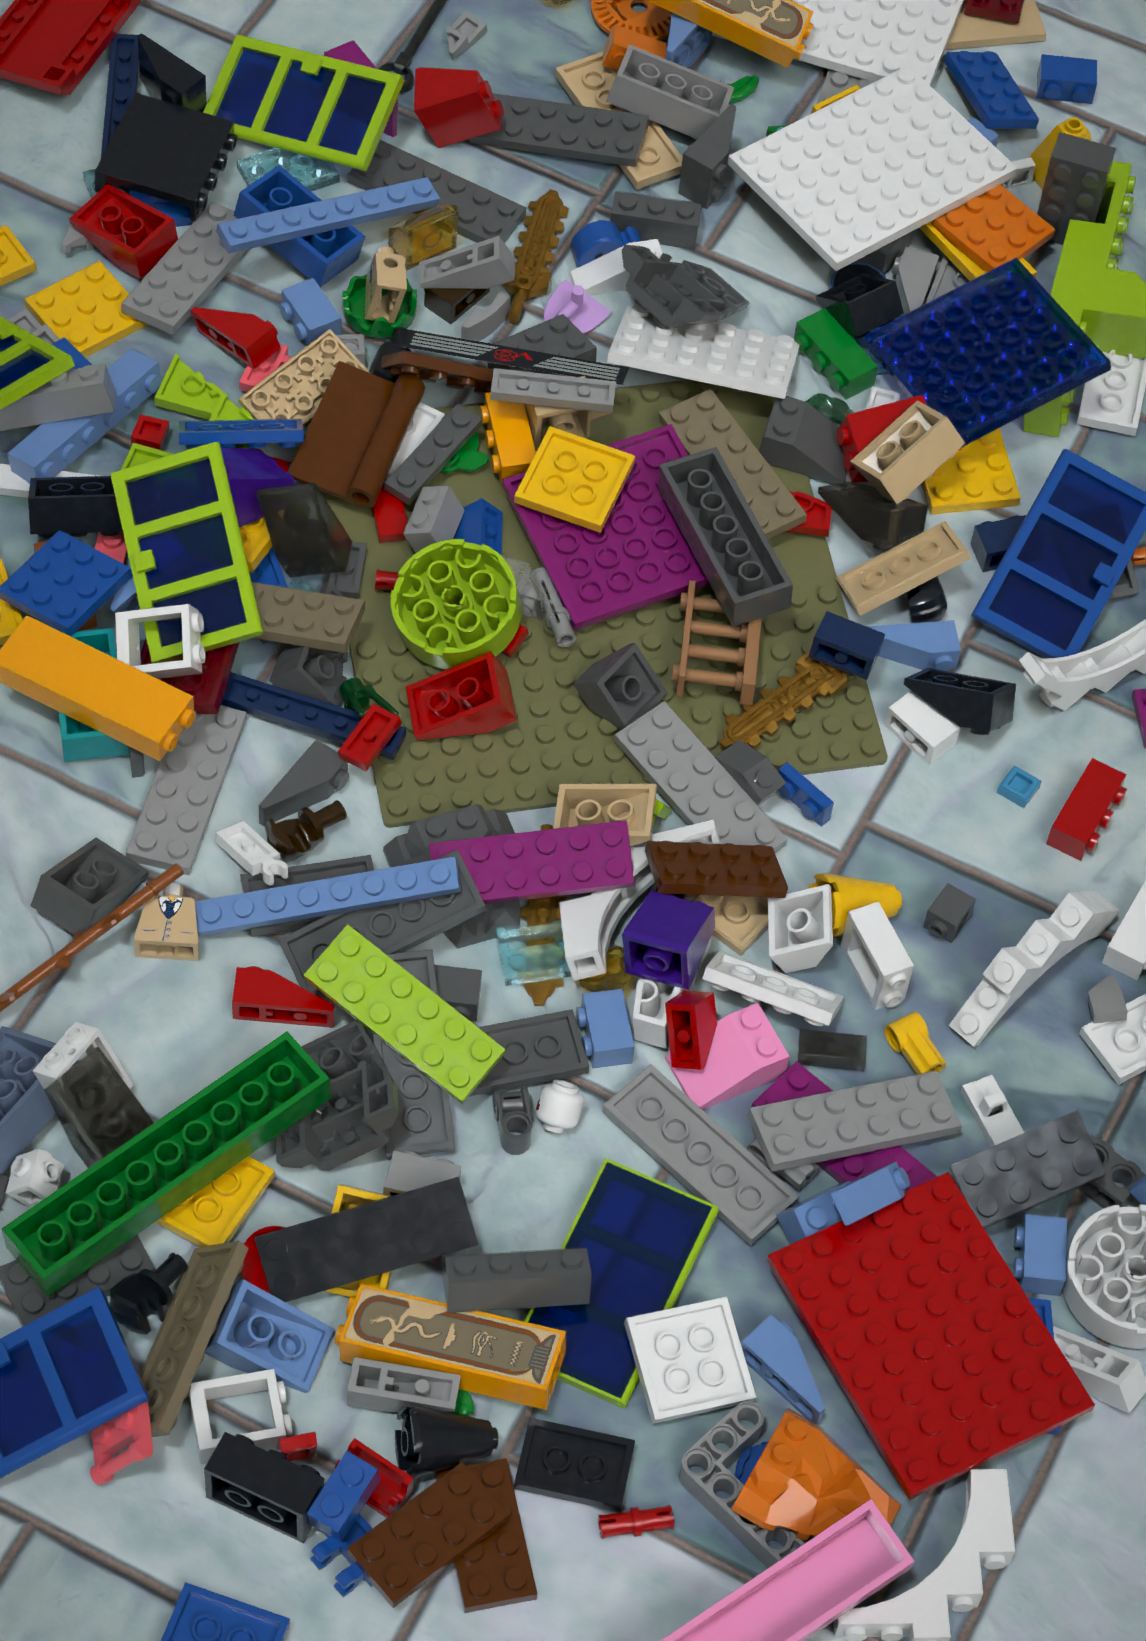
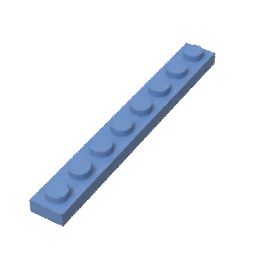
(327, 215)
(328, 896)

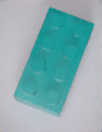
(78, 739)

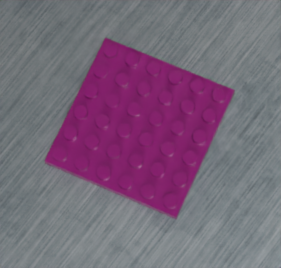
(636, 555)

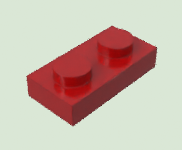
(369, 737)

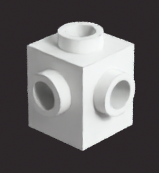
(34, 1177)

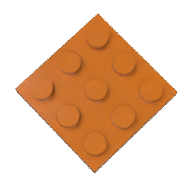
(994, 228)

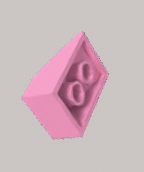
(740, 1059)

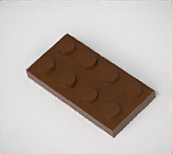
(432, 369)
(715, 869)
(427, 1534)
(498, 1567)

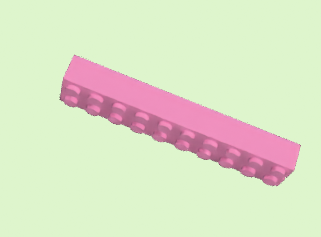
(808, 1585)

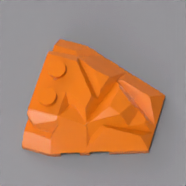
(807, 1482)

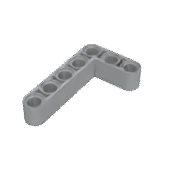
(718, 1477)

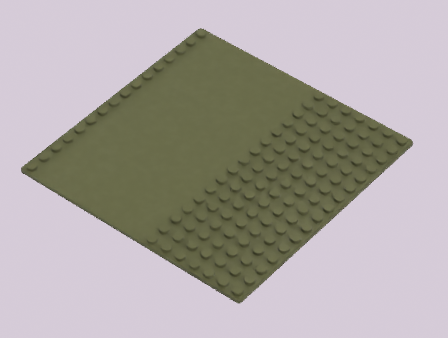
(555, 730)

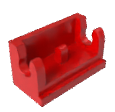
(394, 1484)

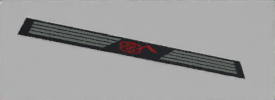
(513, 356)

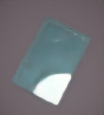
(307, 170)

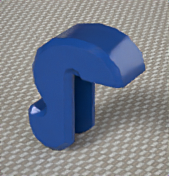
(601, 238)

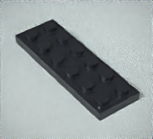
(366, 1240)

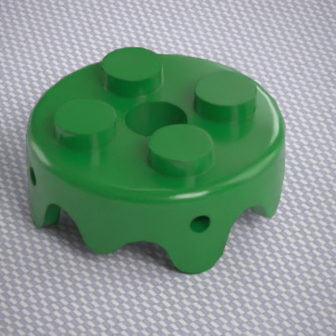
(354, 310)

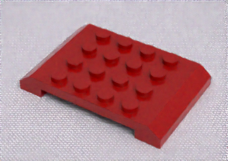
(57, 40)

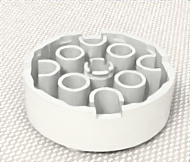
(1100, 1278)

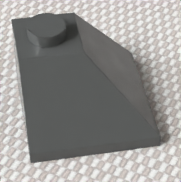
(621, 686)

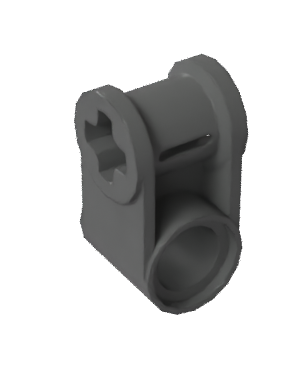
(513, 1114)

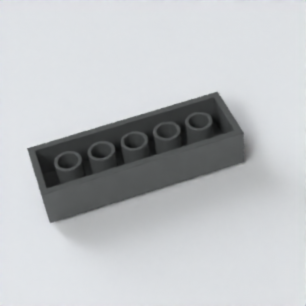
(725, 536)

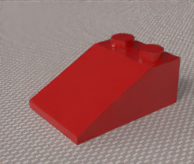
(126, 230)
(462, 700)

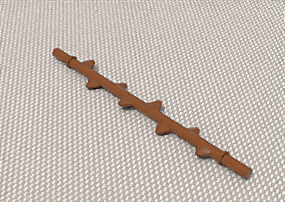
(84, 938)

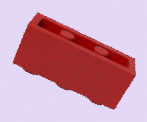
(1087, 810)

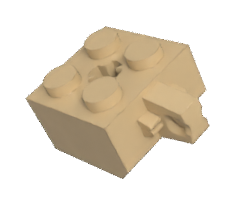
(565, 419)

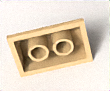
(908, 452)

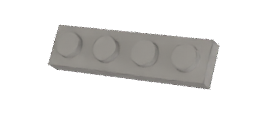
(553, 390)

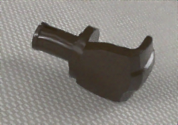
(301, 835)

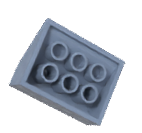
(22, 1098)

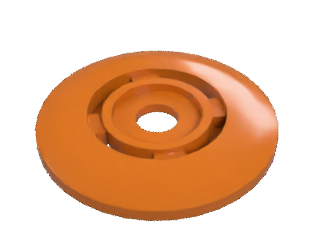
(651, 22)

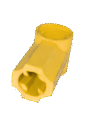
(911, 1038)

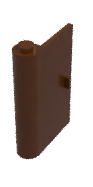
(357, 434)

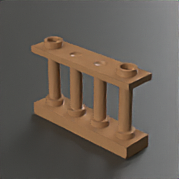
(744, 657)

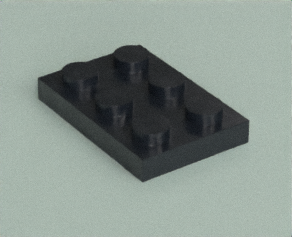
(574, 1464)

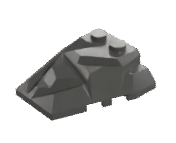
(678, 292)
(451, 826)
(359, 1108)

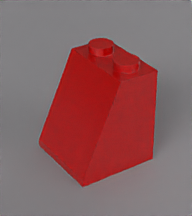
(455, 104)
(864, 426)

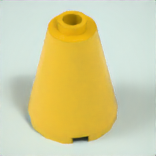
(854, 893)

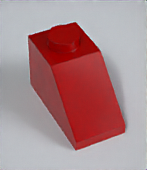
(691, 1028)

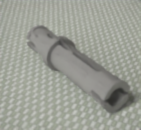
(561, 630)

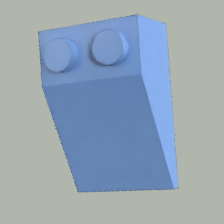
(686, 41)
(267, 1334)

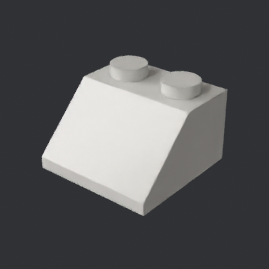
(800, 928)

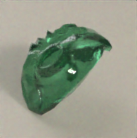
(832, 408)

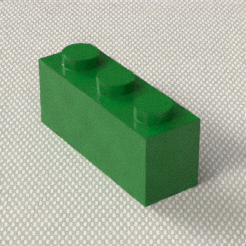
(835, 354)

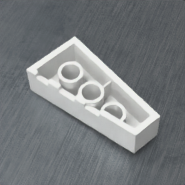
(650, 1009)

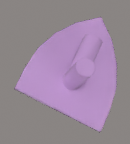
(576, 306)

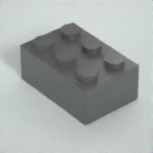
(554, 337)

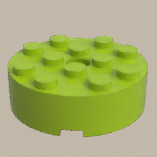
(427, 599)

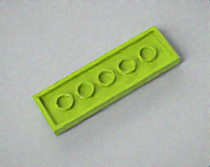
(404, 1014)

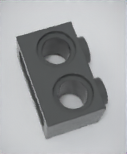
(1104, 1190)

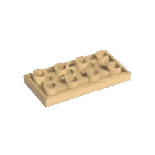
(300, 383)

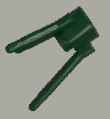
(357, 696)

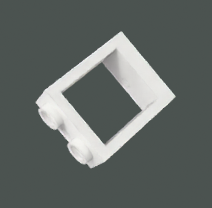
(129, 640)
(877, 956)
(69, 1048)
(233, 1386)

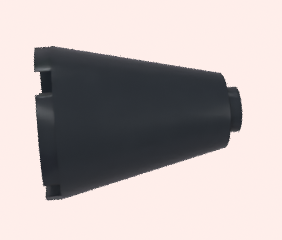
(440, 1440)

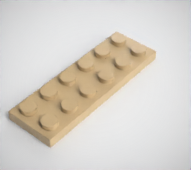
(589, 86)

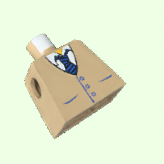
(388, 273)
(168, 927)

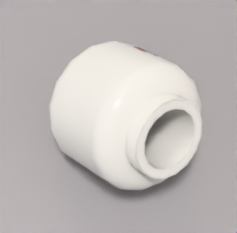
(559, 1106)

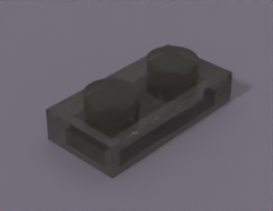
(831, 1050)

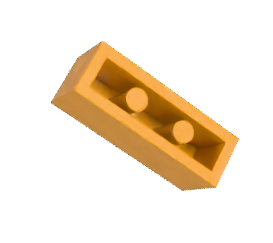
(507, 436)

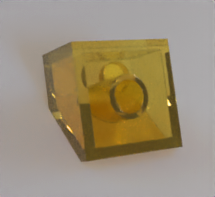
(425, 235)

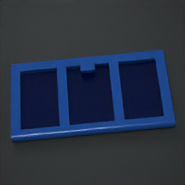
(1064, 558)
(63, 1379)

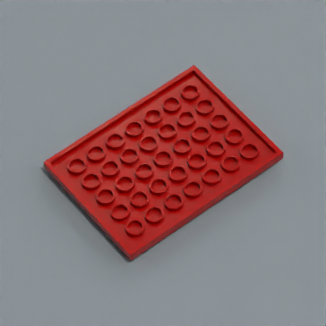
(930, 1335)

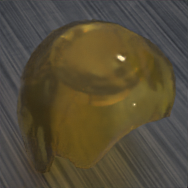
(615, 974)

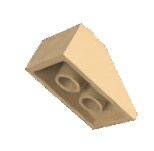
(608, 803)

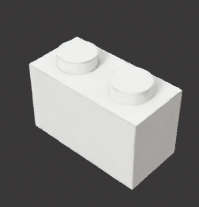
(922, 727)

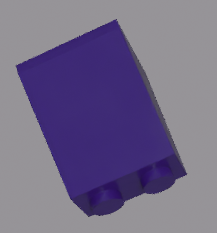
(247, 473)
(667, 939)

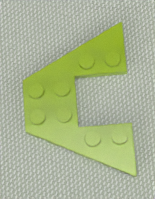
(192, 395)

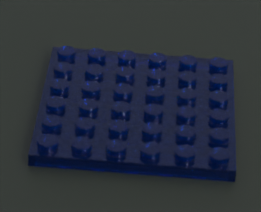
(988, 351)

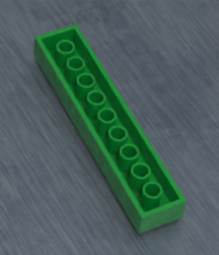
(166, 1164)

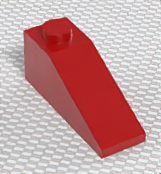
(238, 333)
(272, 998)

